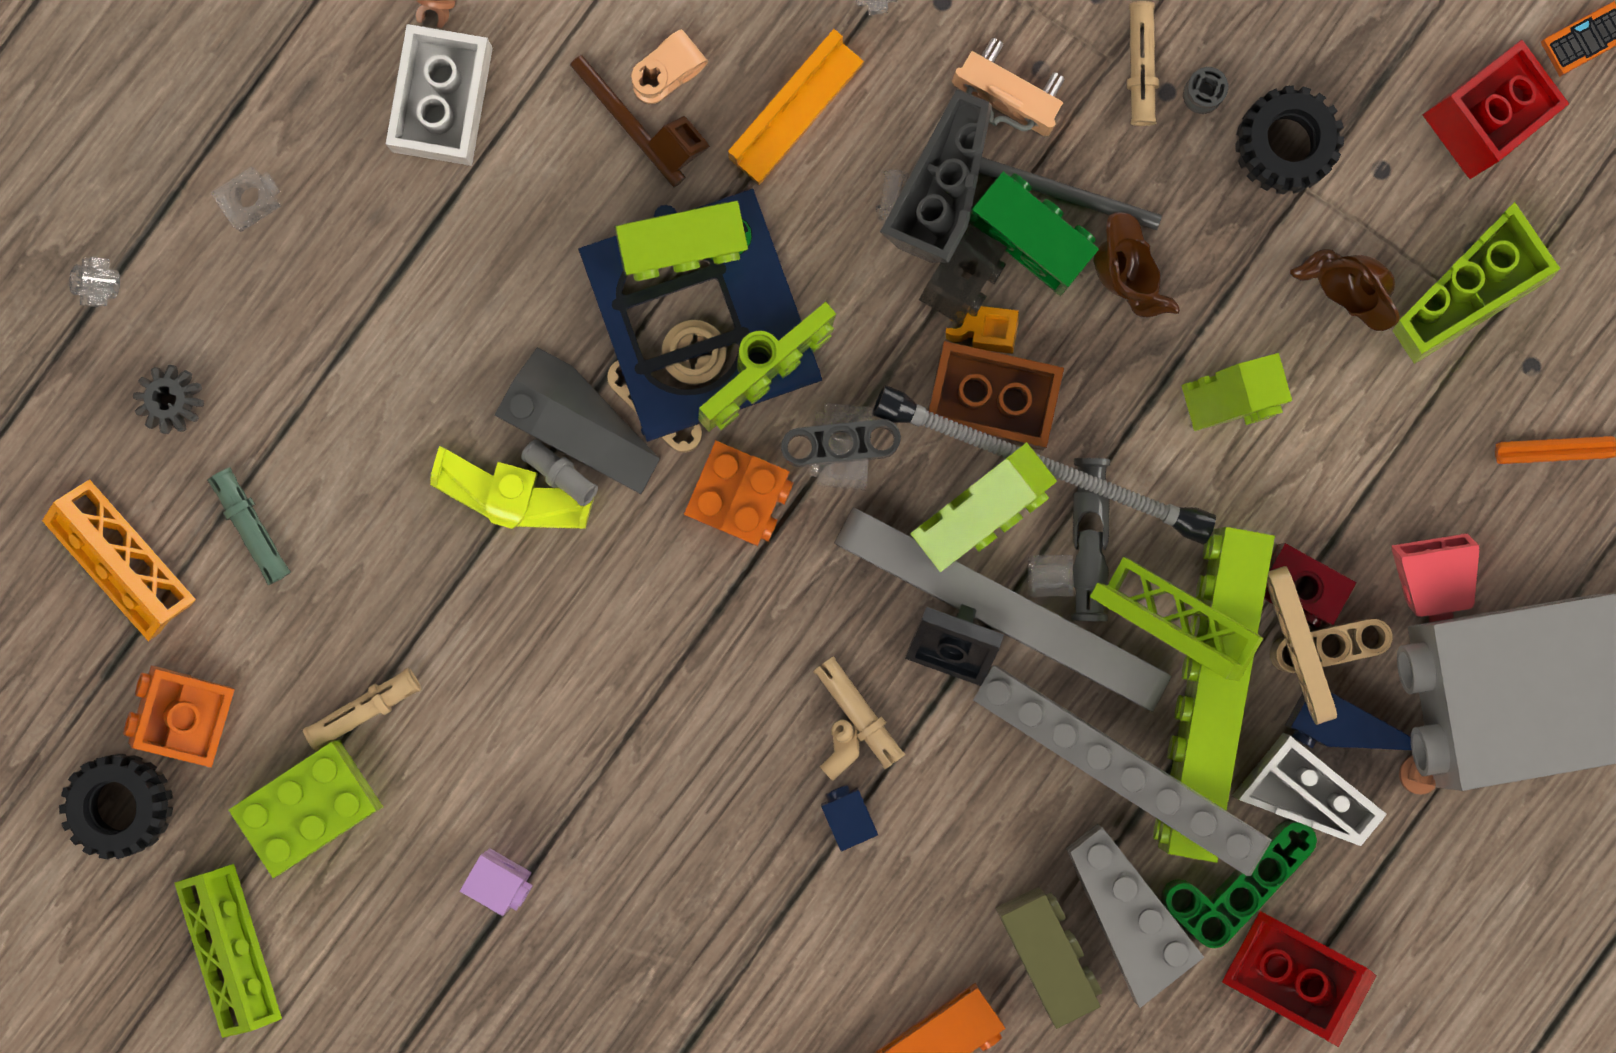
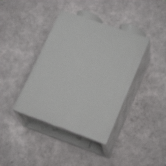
(1514, 692)

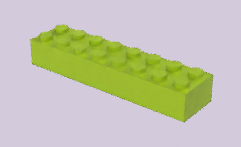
(1214, 705)

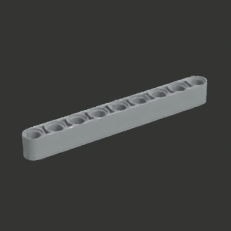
(1005, 611)

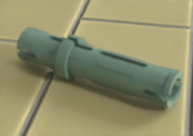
(245, 519)

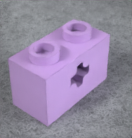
(497, 883)

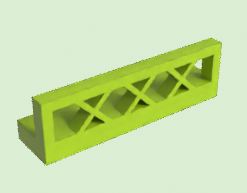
(1170, 633)
(232, 950)

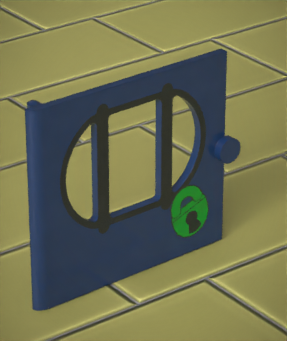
(754, 296)

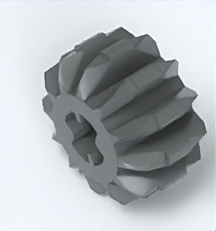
(178, 386)

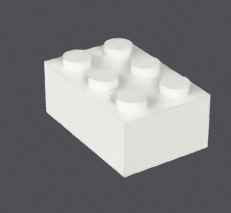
(439, 94)

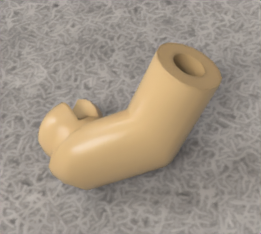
(845, 749)

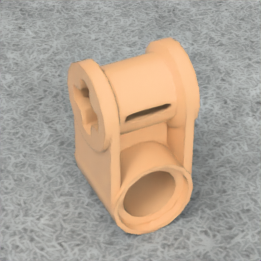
(672, 63)

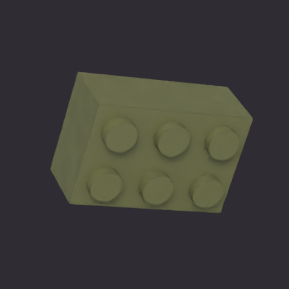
(1050, 956)

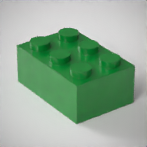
(1033, 232)

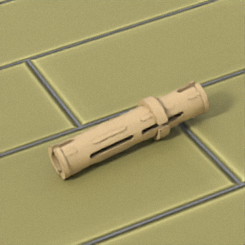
(1142, 17)
(376, 701)
(859, 713)

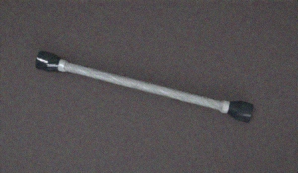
(1188, 521)

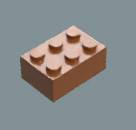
(996, 394)

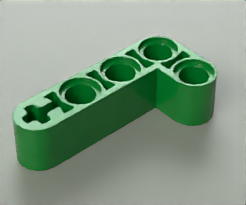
(1258, 889)

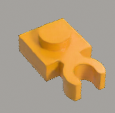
(991, 329)

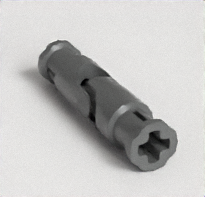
(1090, 562)

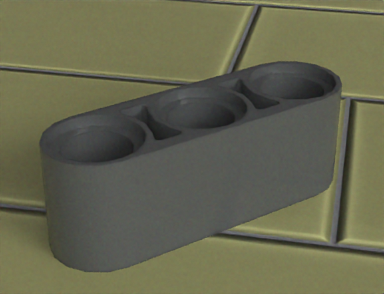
(859, 433)

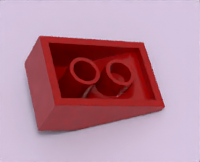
(1495, 110)
(1299, 978)

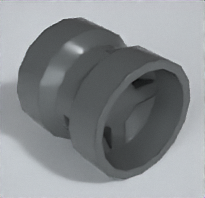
(1202, 97)

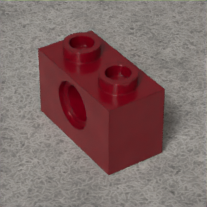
(1329, 586)

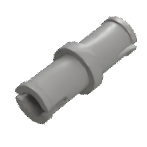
(559, 472)

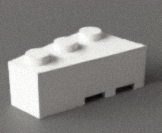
(1308, 791)

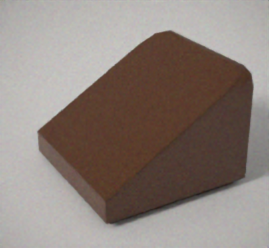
(678, 144)

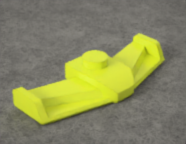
(508, 495)

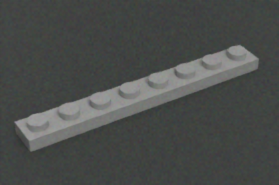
(1123, 771)

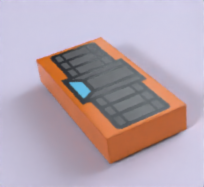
(1582, 40)

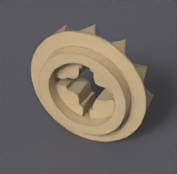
(707, 366)

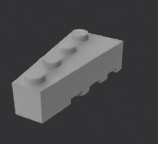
(1138, 927)

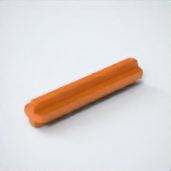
(1555, 450)

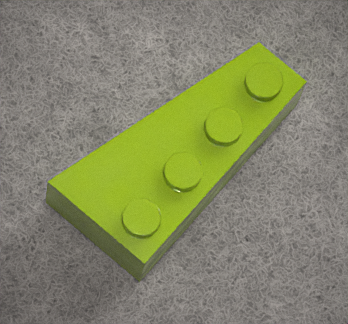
(1485, 280)

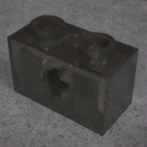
(954, 294)

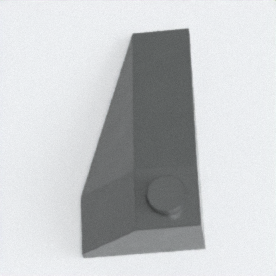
(942, 186)
(567, 413)

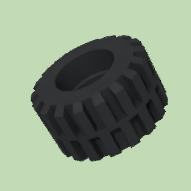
(1312, 116)
(83, 811)

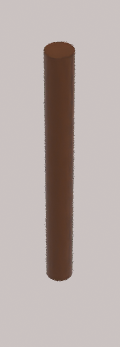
(622, 115)

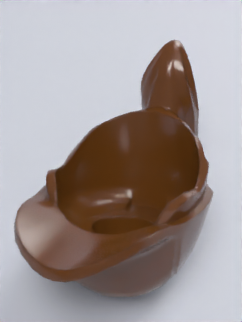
(1129, 269)
(1356, 284)

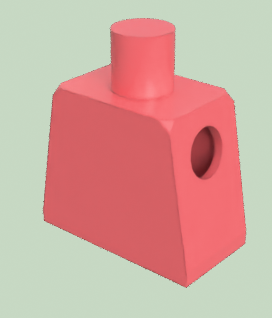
(1438, 575)

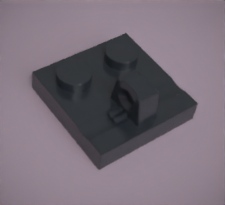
(955, 644)

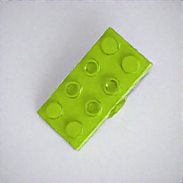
(755, 378)

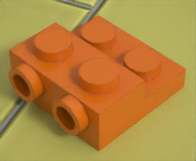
(739, 494)
(178, 716)

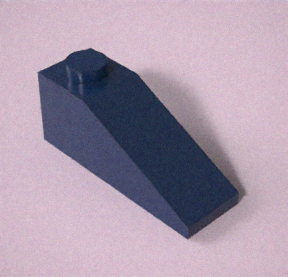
(1350, 729)

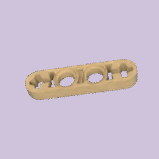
(1301, 645)

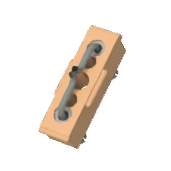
(1009, 92)

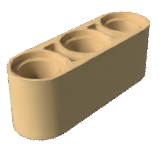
(1349, 639)

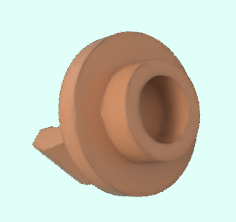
(439, 6)
(1413, 780)

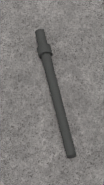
(1072, 194)

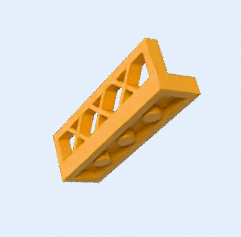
(795, 108)
(105, 563)

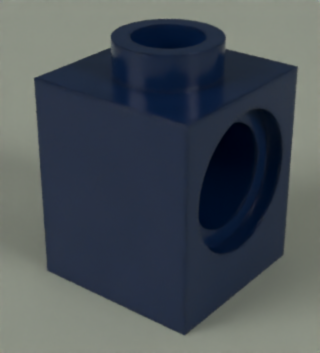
(848, 817)

